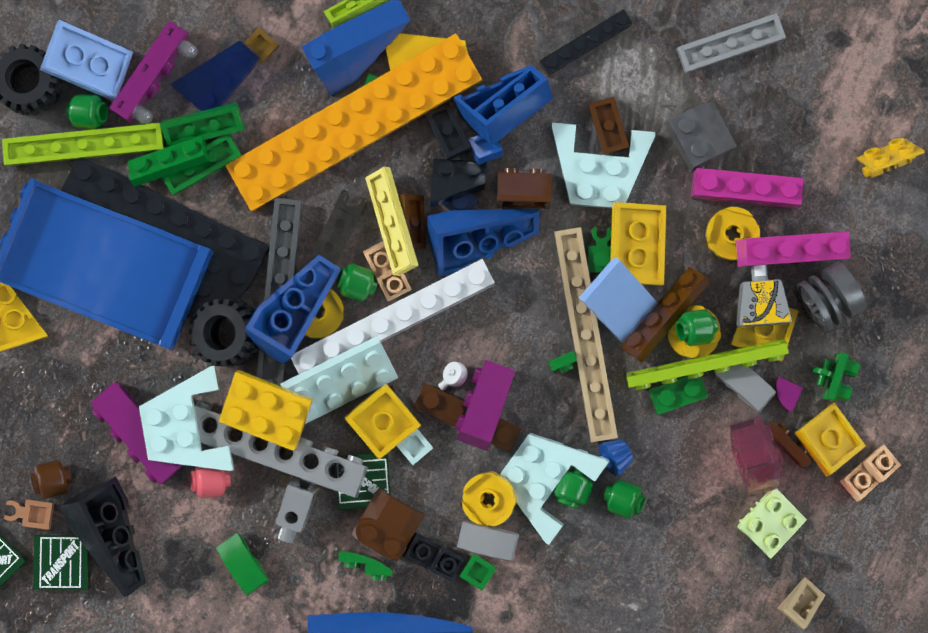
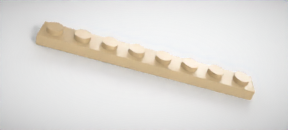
(585, 336)

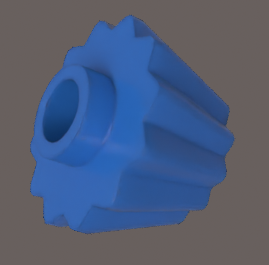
(618, 454)

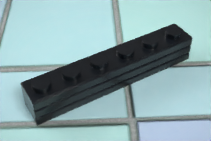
(585, 43)

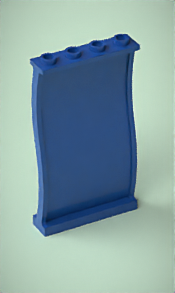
(101, 264)

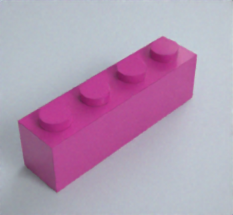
(747, 188)
(793, 249)

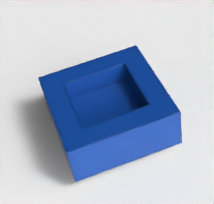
(483, 150)

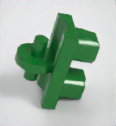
(841, 366)

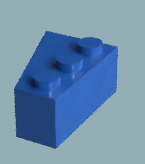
(506, 104)

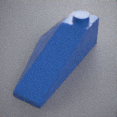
(349, 49)
(287, 314)

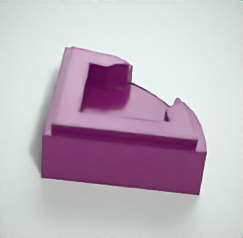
(787, 393)

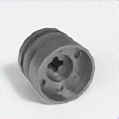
(826, 299)

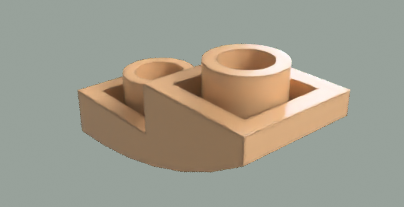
(391, 285)
(870, 473)

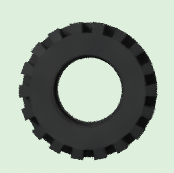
(37, 98)
(206, 333)

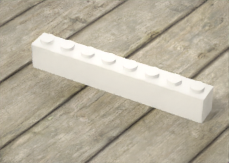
(399, 315)

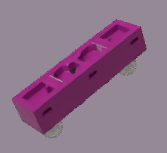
(148, 74)

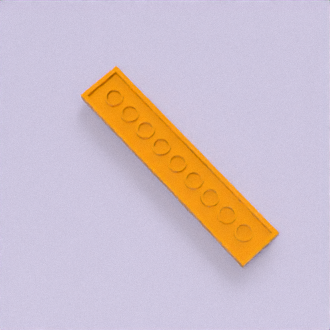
(354, 122)

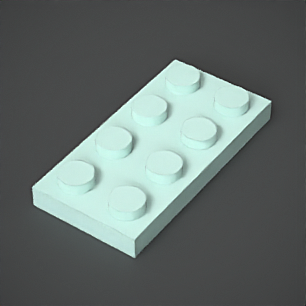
(344, 378)

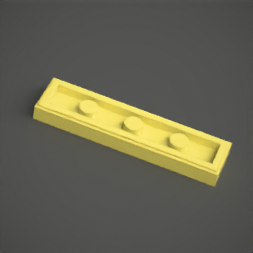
(391, 221)

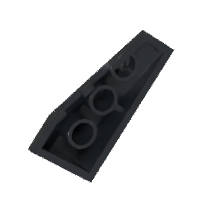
(103, 527)

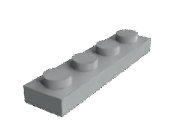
(731, 43)

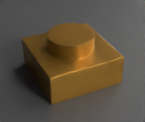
(262, 44)

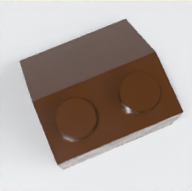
(524, 189)

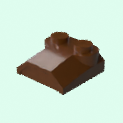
(387, 525)

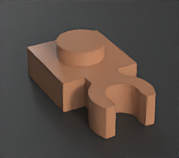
(34, 513)

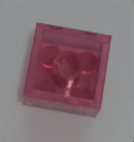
(756, 456)

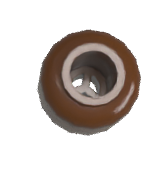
(50, 479)

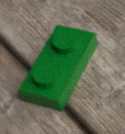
(677, 394)

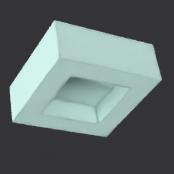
(415, 446)

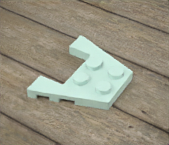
(595, 178)
(172, 425)
(537, 471)

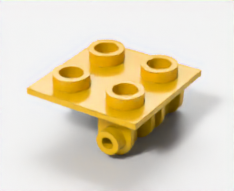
(897, 153)

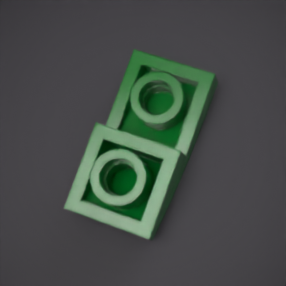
(242, 565)
(373, 566)

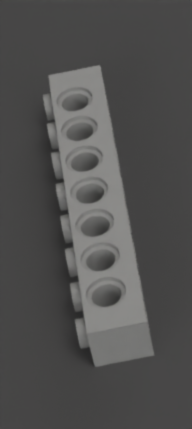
(348, 483)

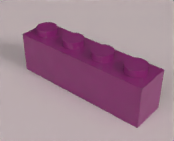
(124, 418)

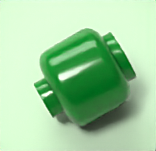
(87, 111)
(356, 282)
(696, 327)
(573, 489)
(624, 499)

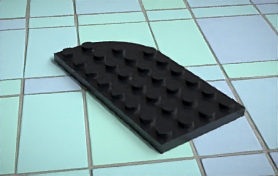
(234, 257)

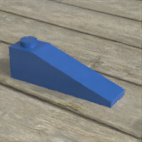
(469, 235)

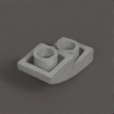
(748, 386)
(488, 541)

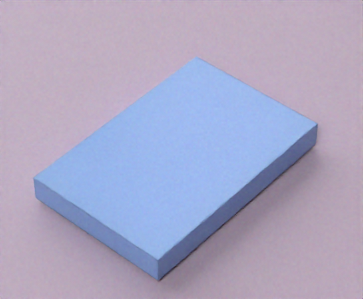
(86, 60)
(618, 300)

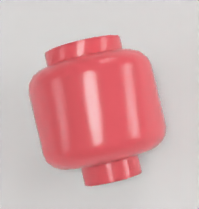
(209, 482)

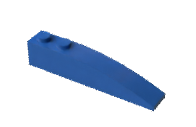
(381, 623)

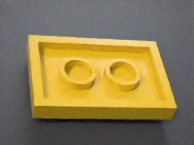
(640, 240)
(265, 410)

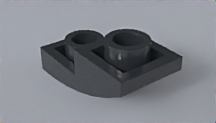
(433, 557)

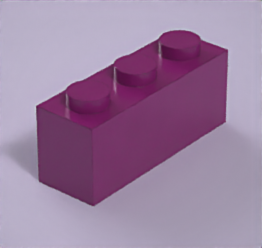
(484, 404)

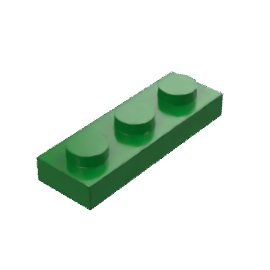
(206, 123)
(219, 154)
(167, 161)

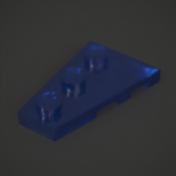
(217, 78)

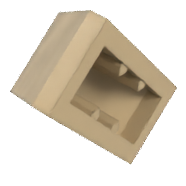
(802, 603)

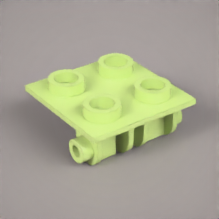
(771, 522)

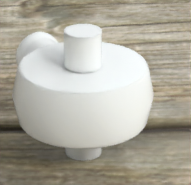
(453, 375)

